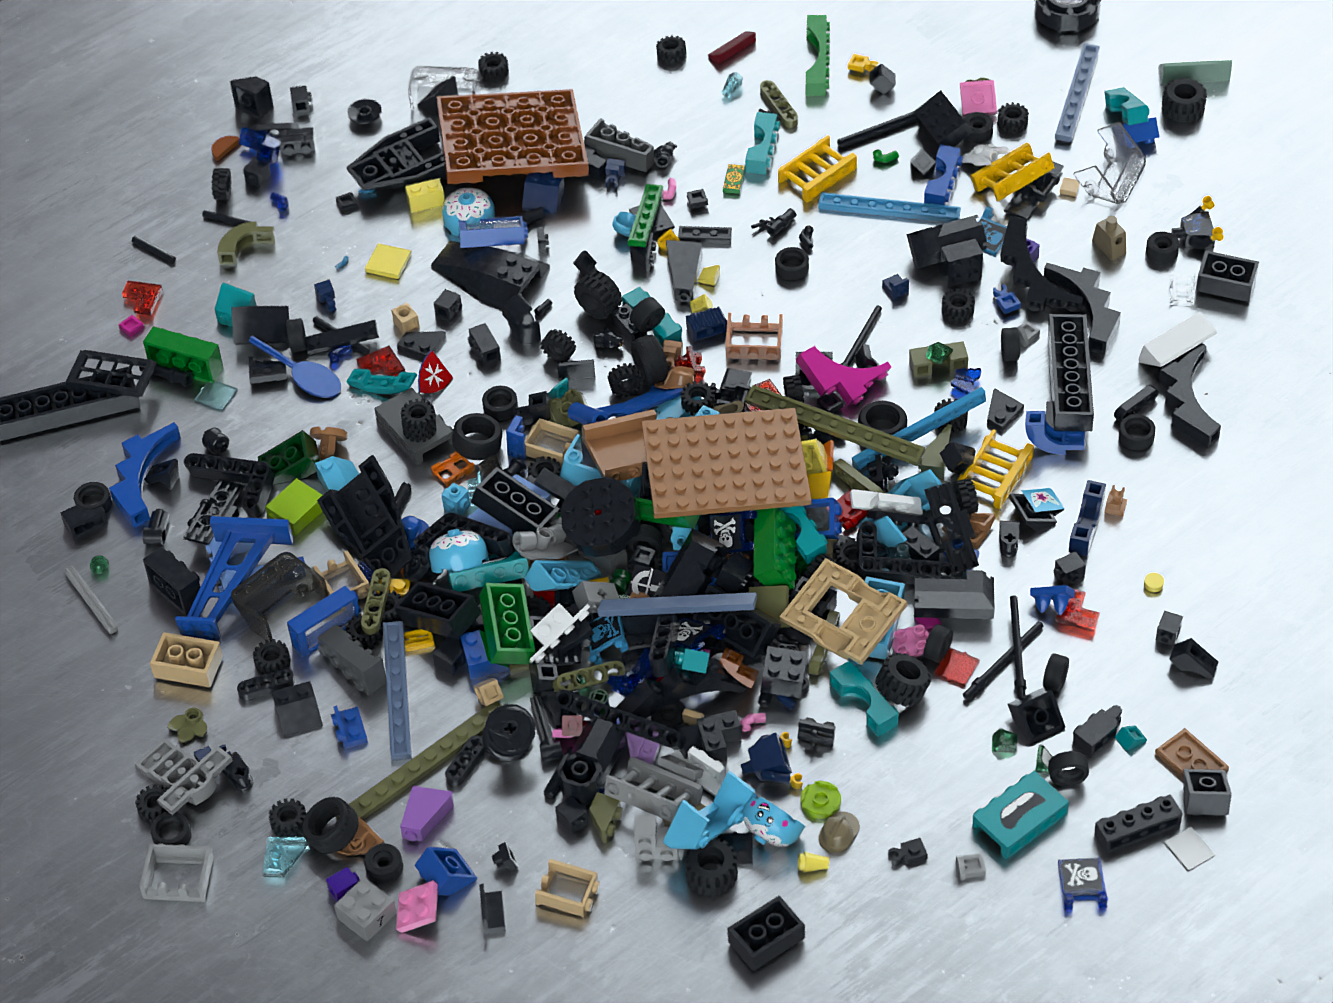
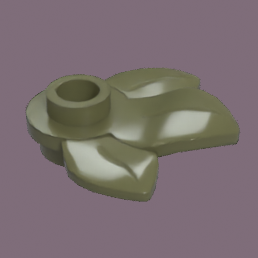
(188, 727)

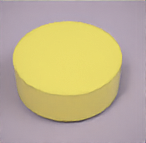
(1154, 582)

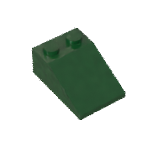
(292, 458)

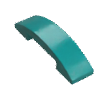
(381, 384)

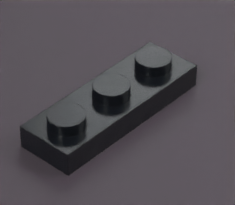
(913, 520)

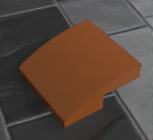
(732, 663)

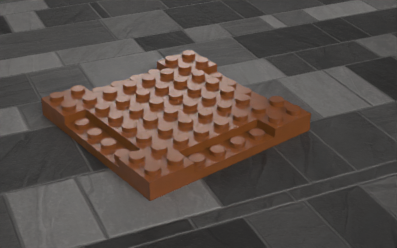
(511, 135)

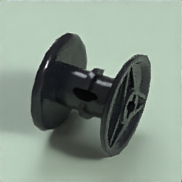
(518, 723)

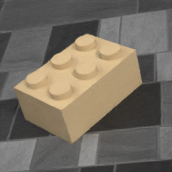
(186, 659)

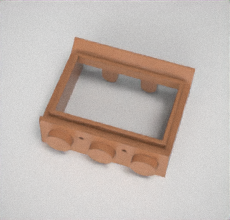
(753, 351)

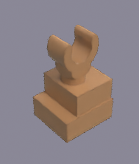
(672, 350)
(1115, 502)

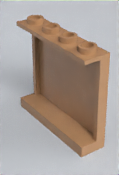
(618, 445)

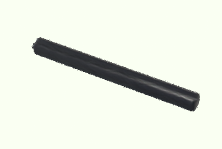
(876, 129)

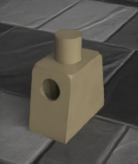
(1110, 238)

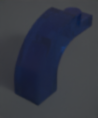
(265, 143)
(627, 682)

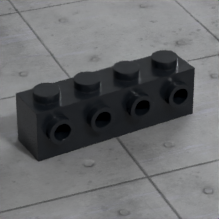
(1138, 823)

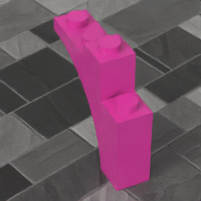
(831, 376)

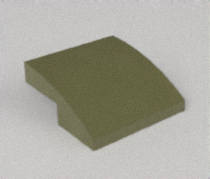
(772, 601)

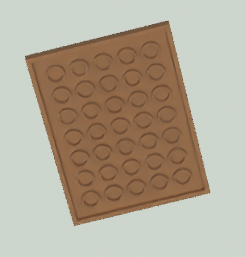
(725, 463)

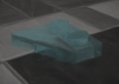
(282, 854)

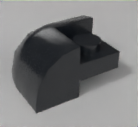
(521, 321)

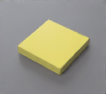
(388, 261)

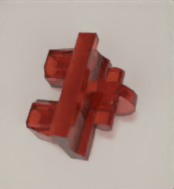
(691, 360)

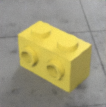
(425, 195)

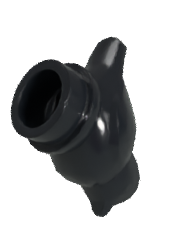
(663, 154)
(607, 339)

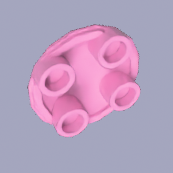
(910, 640)

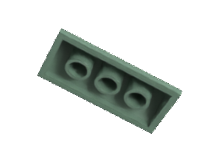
(1196, 70)

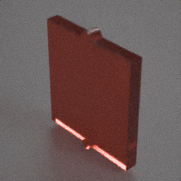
(957, 667)

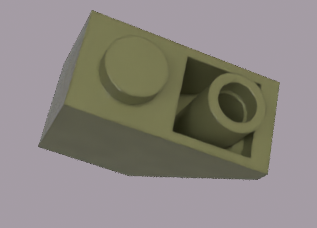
(604, 814)

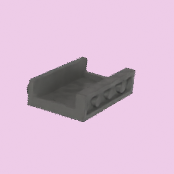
(389, 417)

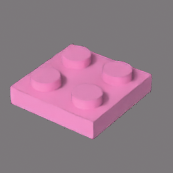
(978, 97)
(417, 906)

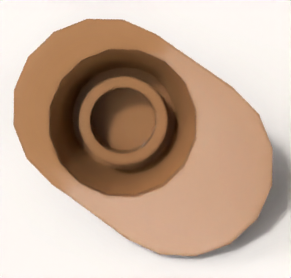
(677, 378)

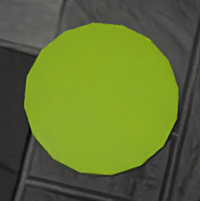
(820, 799)

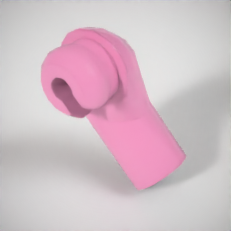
(672, 186)
(752, 719)

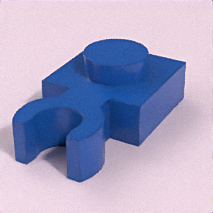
(1006, 301)

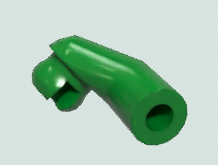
(885, 158)

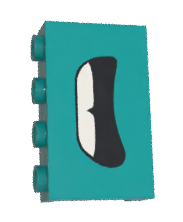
(494, 570)
(1021, 813)

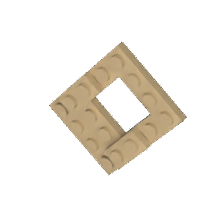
(864, 625)

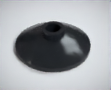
(364, 111)

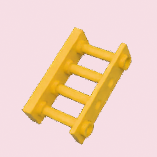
(1009, 163)
(820, 181)
(1008, 481)

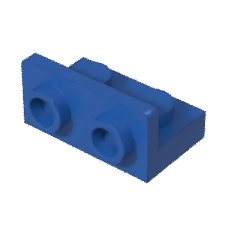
(516, 439)
(350, 727)

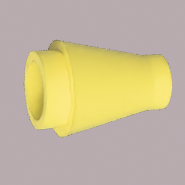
(812, 862)

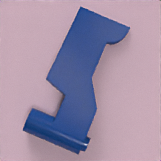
(656, 396)

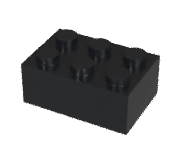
(943, 120)
(1227, 276)
(172, 578)
(766, 933)

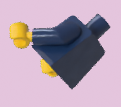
(771, 760)

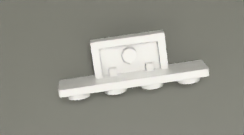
(885, 502)
(553, 626)
(713, 770)

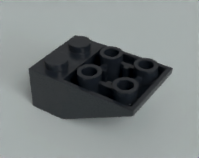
(822, 608)

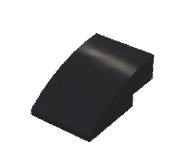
(262, 322)

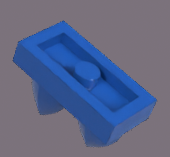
(1059, 595)

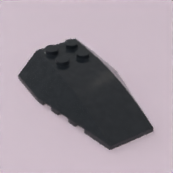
(488, 271)
(369, 518)

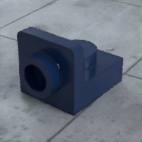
(896, 285)

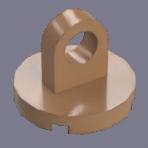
(328, 439)

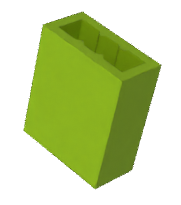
(296, 504)

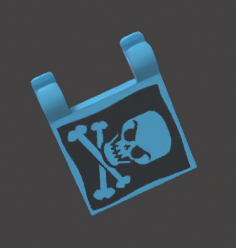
(994, 232)
(607, 632)

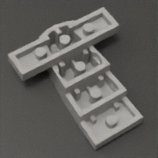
(182, 773)

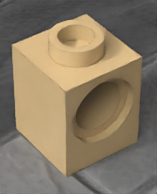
(405, 318)
(488, 691)

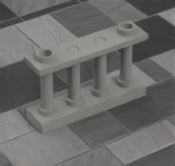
(658, 779)

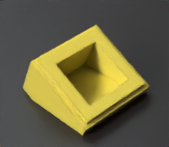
(709, 275)
(701, 303)

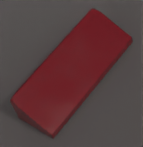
(733, 46)

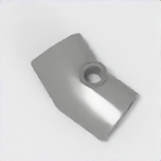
(544, 544)

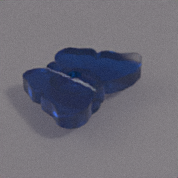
(965, 379)

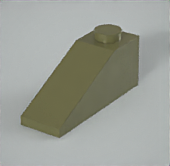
(931, 456)

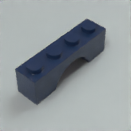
(1089, 514)

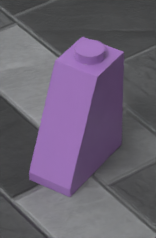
(424, 811)

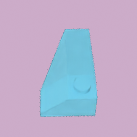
(335, 472)
(559, 575)

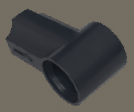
(156, 529)

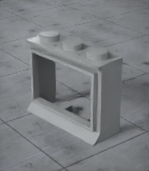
(181, 855)

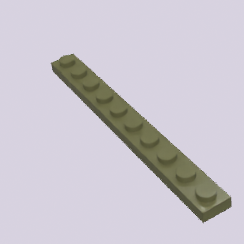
(838, 426)
(421, 764)

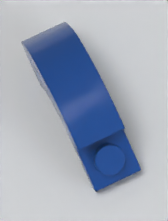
(1047, 439)

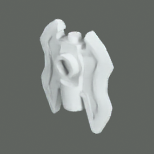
(985, 154)

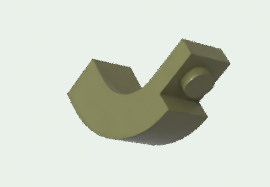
(240, 237)

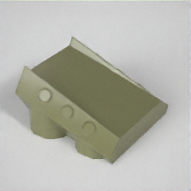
(560, 407)

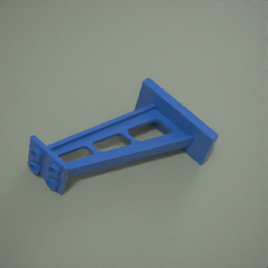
(230, 532)

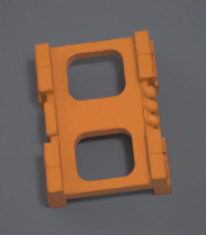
(448, 464)

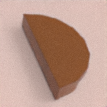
(223, 146)

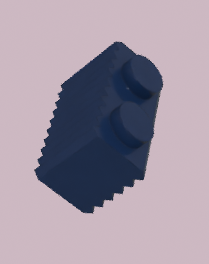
(706, 323)

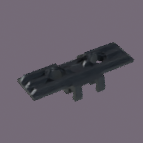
(1032, 191)
(732, 387)
(956, 524)
(199, 526)
(573, 656)

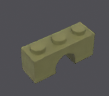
(923, 366)

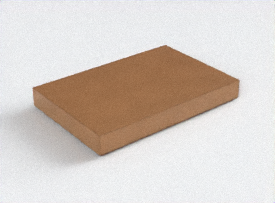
(1188, 752)

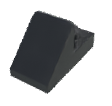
(164, 472)
(692, 735)

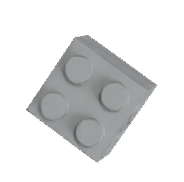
(365, 909)

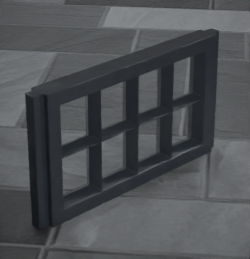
(84, 355)

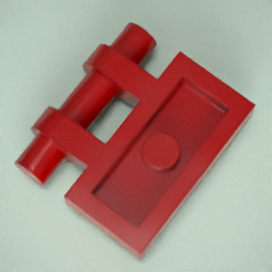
(847, 511)

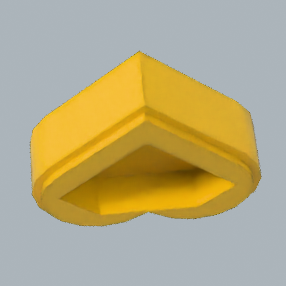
(669, 235)

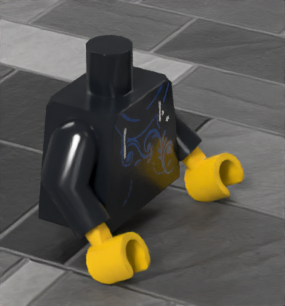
(1197, 227)

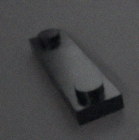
(341, 337)

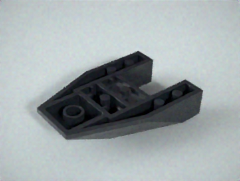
(396, 160)

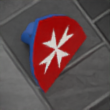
(432, 375)

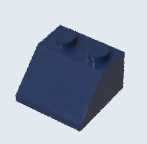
(543, 191)

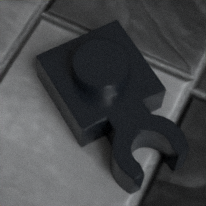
(911, 851)

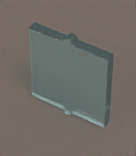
(216, 395)

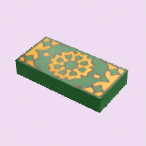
(734, 178)

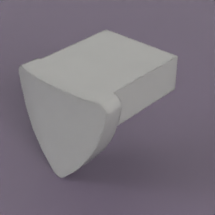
(1027, 333)
(970, 866)

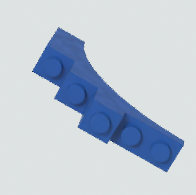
(140, 456)

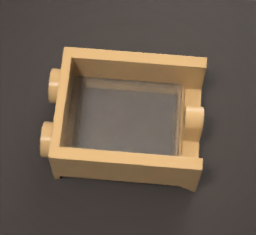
(549, 440)
(344, 574)
(567, 888)

